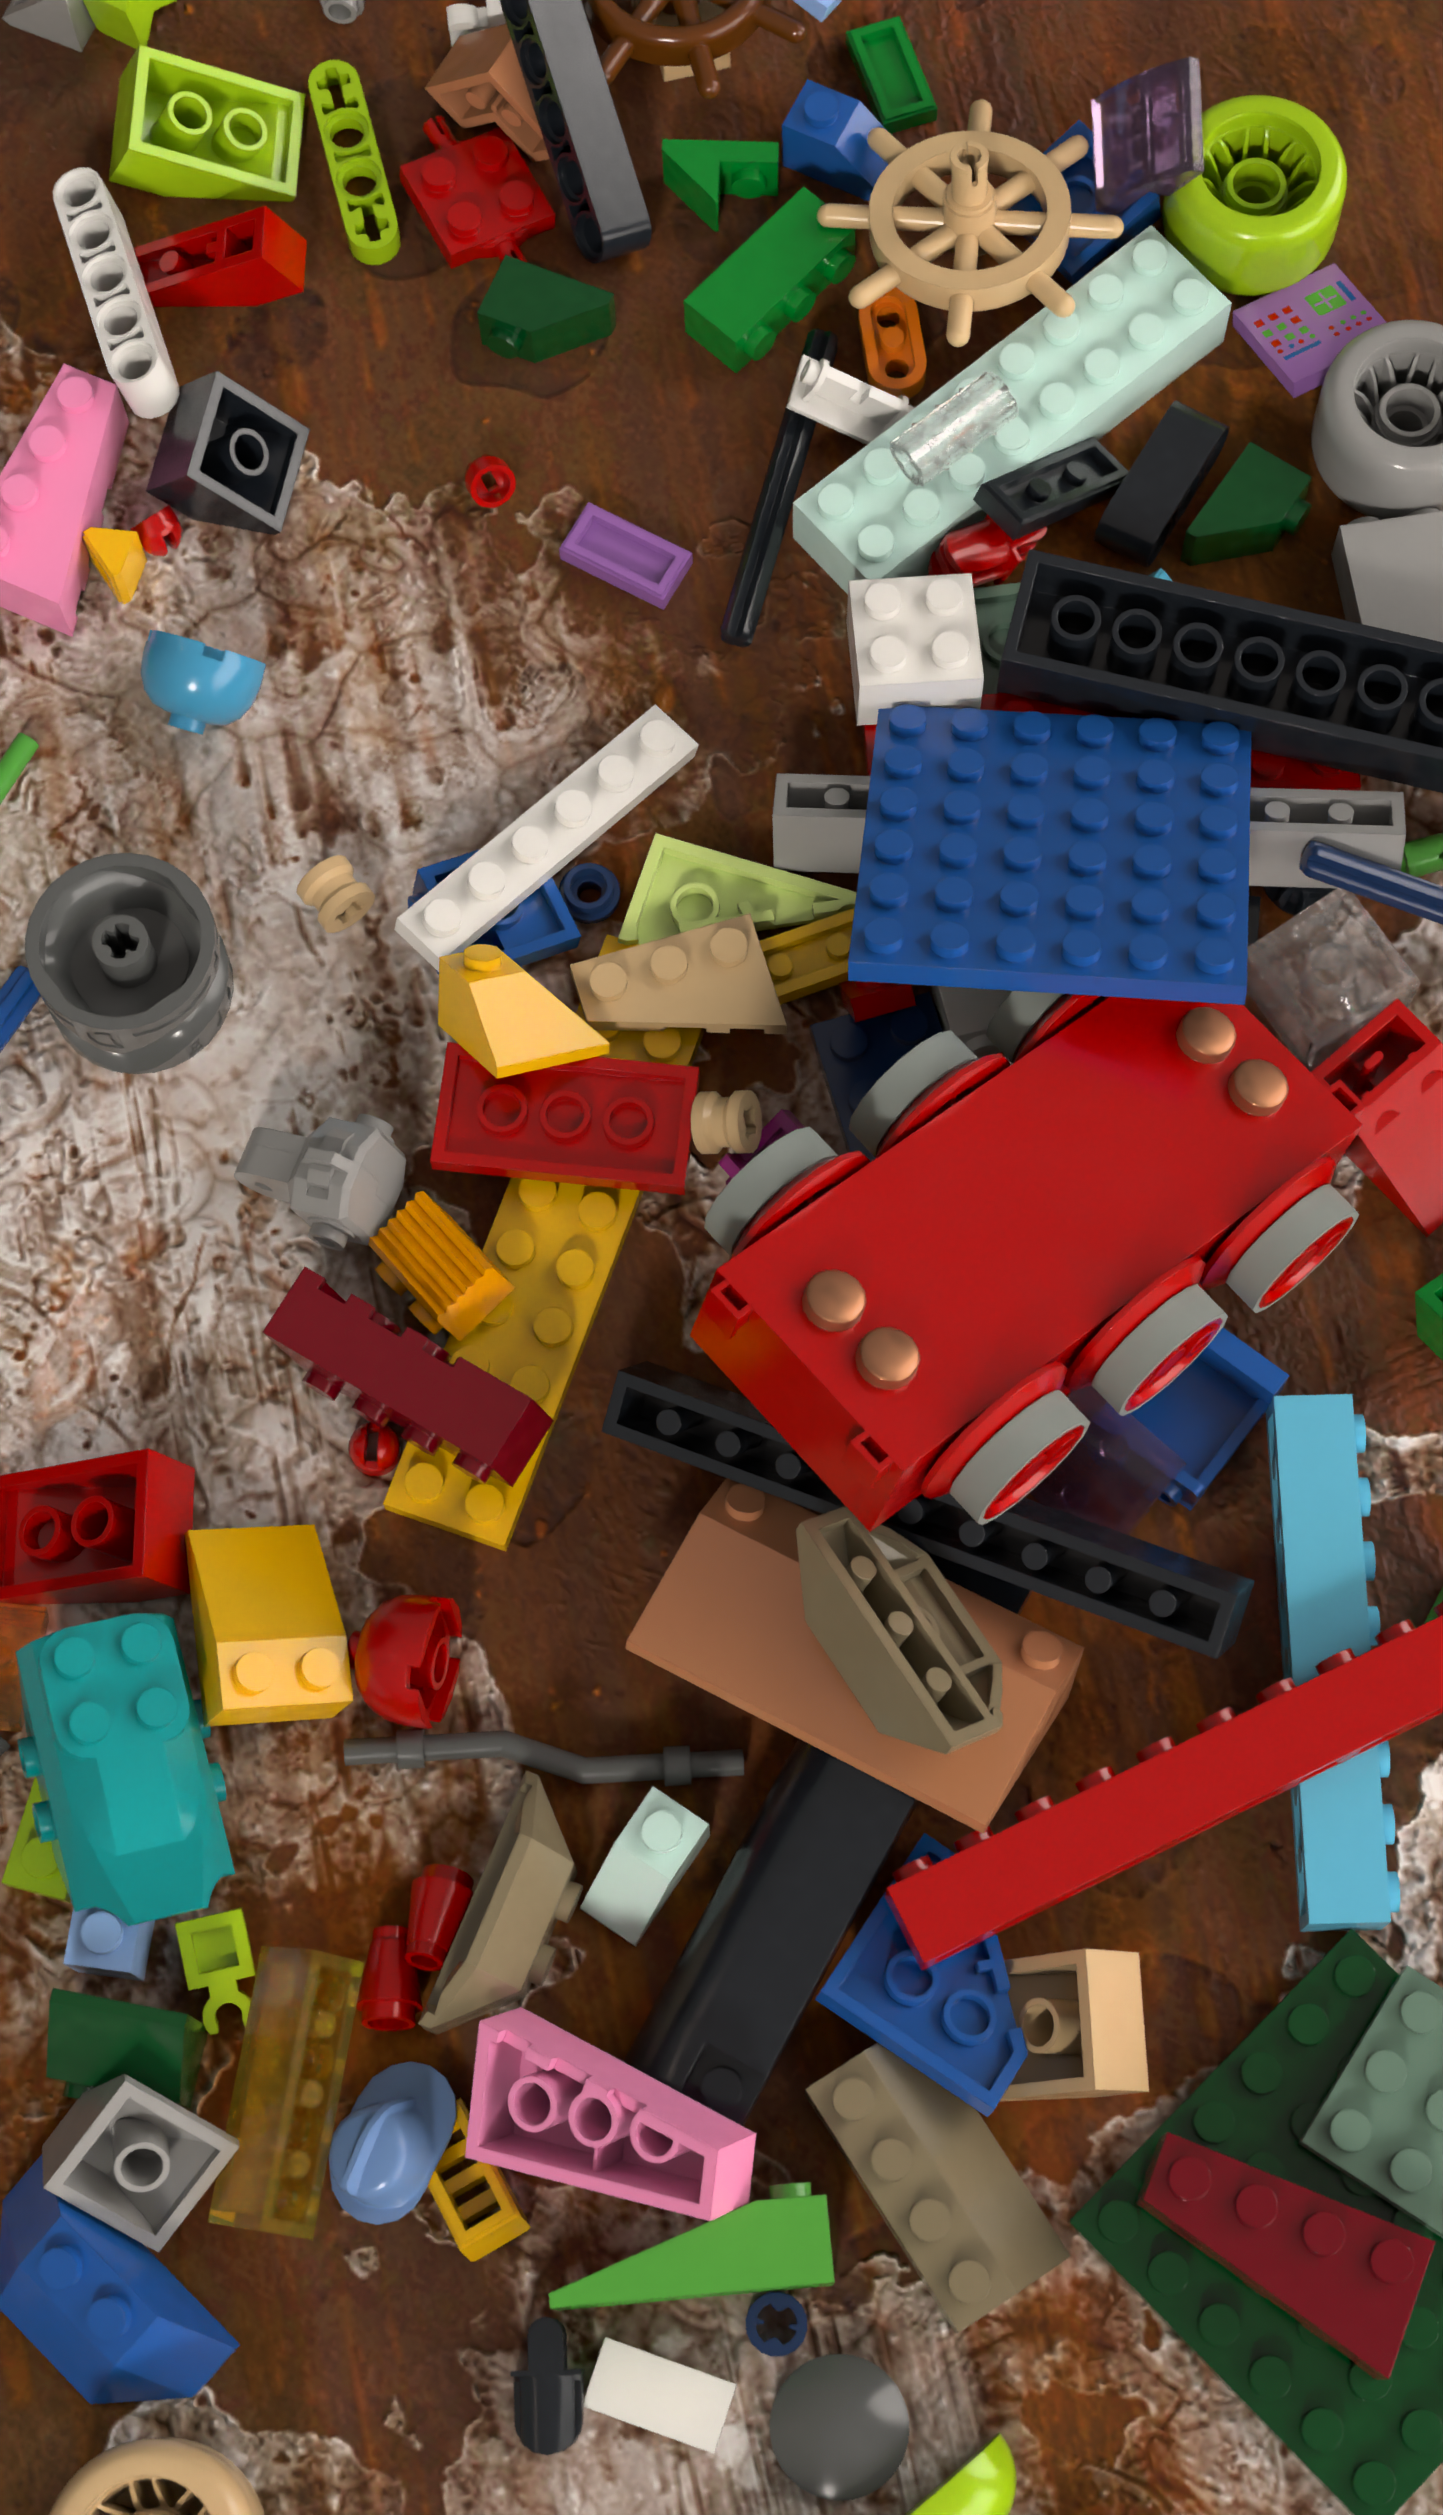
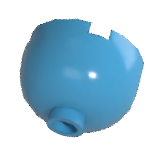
(198, 681)

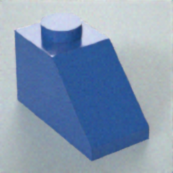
(829, 142)

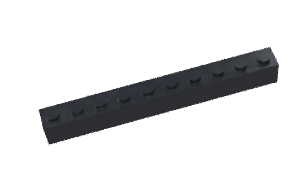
(1025, 1545)

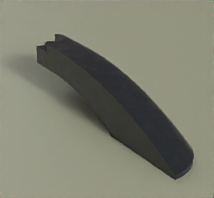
(779, 1917)

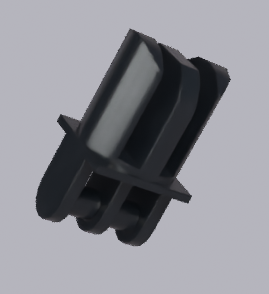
(548, 2394)

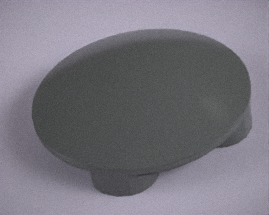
(839, 2427)

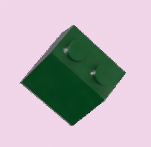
(104, 2038)

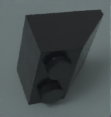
(228, 456)

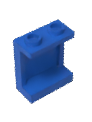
(1211, 1412)

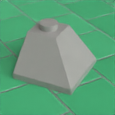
(134, 2159)

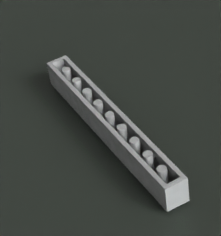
(823, 823)

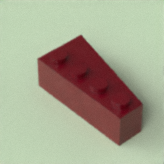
(407, 1381)
(1308, 2254)

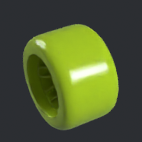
(1264, 198)

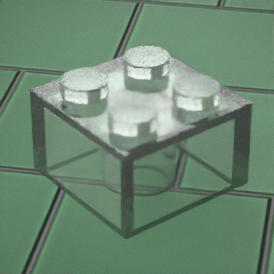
(1326, 976)

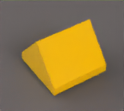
(117, 558)

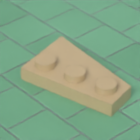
(686, 980)

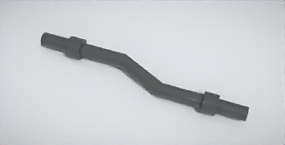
(413, 1748)

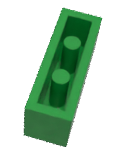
(768, 282)

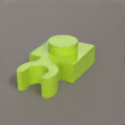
(215, 1955)

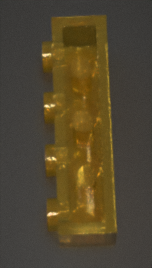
(287, 2091)

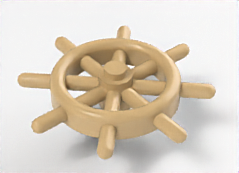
(970, 221)

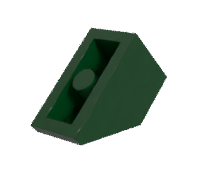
(541, 312)
(1249, 509)

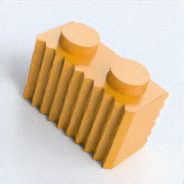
(440, 1267)

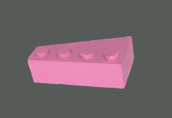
(56, 492)
(599, 2124)

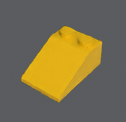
(266, 1626)

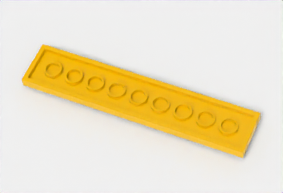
(559, 1254)

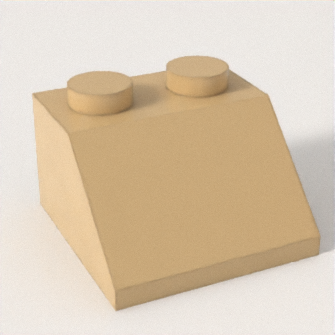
(1078, 2025)

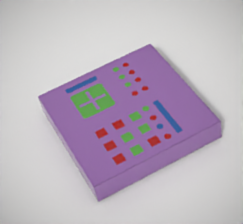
(1305, 326)

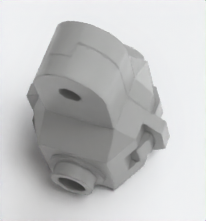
(335, 1179)

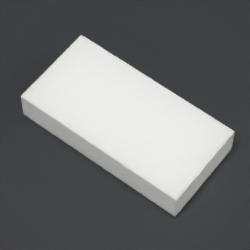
(659, 2395)

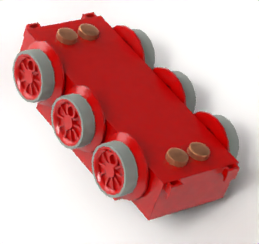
(1020, 1241)

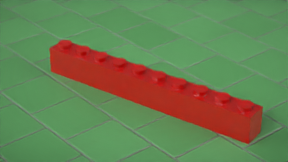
(1170, 1793)

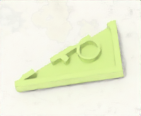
(697, 886)

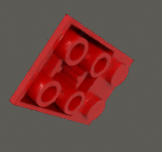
(1399, 1077)

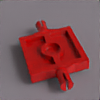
(476, 195)

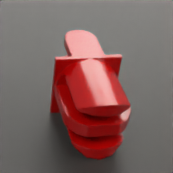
(982, 551)

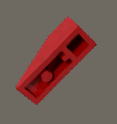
(225, 263)

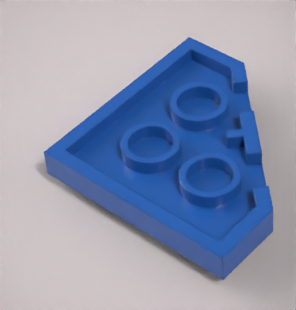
(941, 2020)

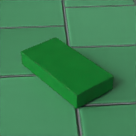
(891, 75)

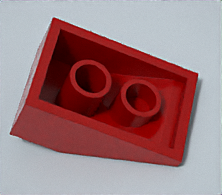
(96, 1530)

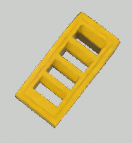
(492, 2231)

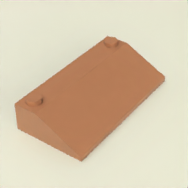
(738, 1629)

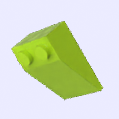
(204, 131)

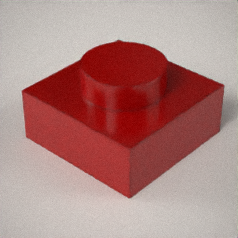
(873, 999)

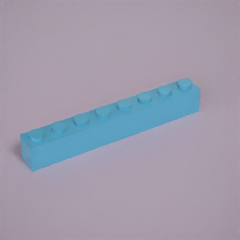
(1322, 1611)

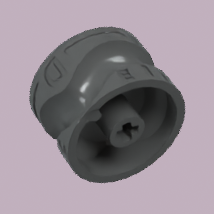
(129, 963)

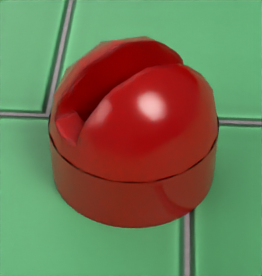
(502, 474)
(157, 529)
(388, 1449)

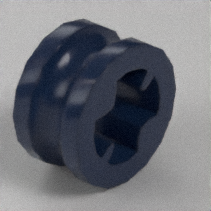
(779, 2302)

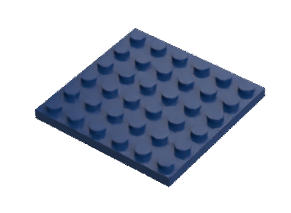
(1055, 855)

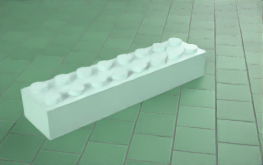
(1073, 377)

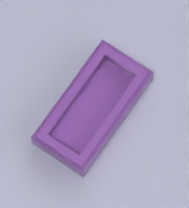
(625, 555)

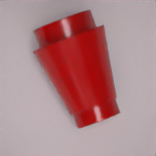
(435, 1914)
(389, 1984)

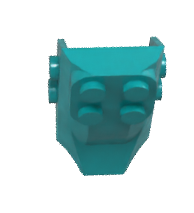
(122, 1768)

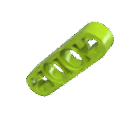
(354, 162)

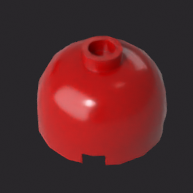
(405, 1658)

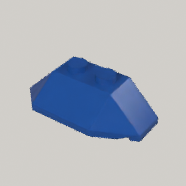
(101, 2303)

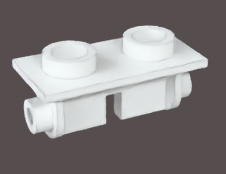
(844, 401)

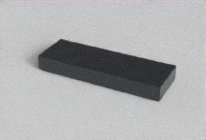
(1051, 488)

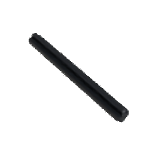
(773, 510)

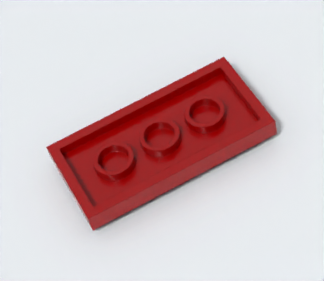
(568, 1122)

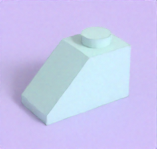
(645, 1866)

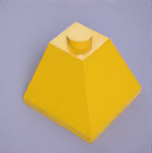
(508, 1015)

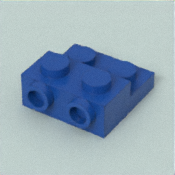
(1085, 253)
(528, 933)

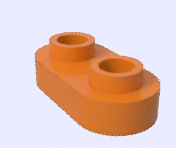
(893, 347)

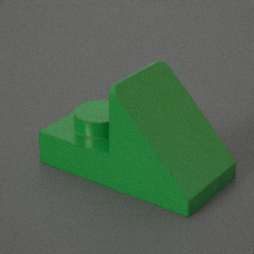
(707, 168)

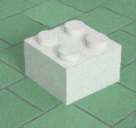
(913, 643)

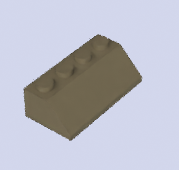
(937, 2183)

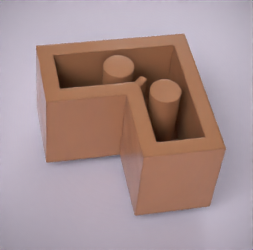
(485, 85)

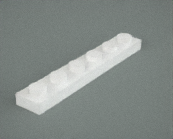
(546, 837)

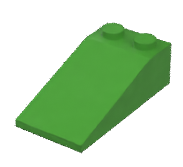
(748, 2250)

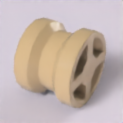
(335, 894)
(726, 1122)

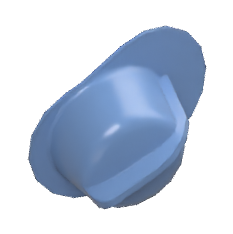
(392, 2142)

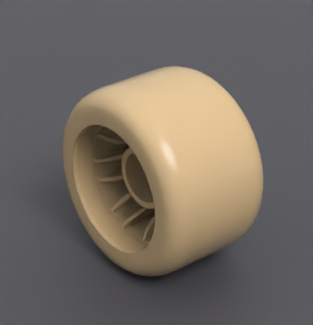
(158, 2479)

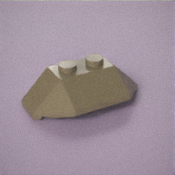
(898, 1634)
(509, 1916)

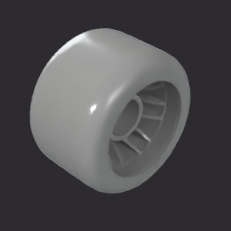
(1383, 420)

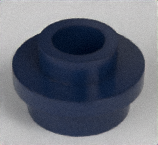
(590, 877)

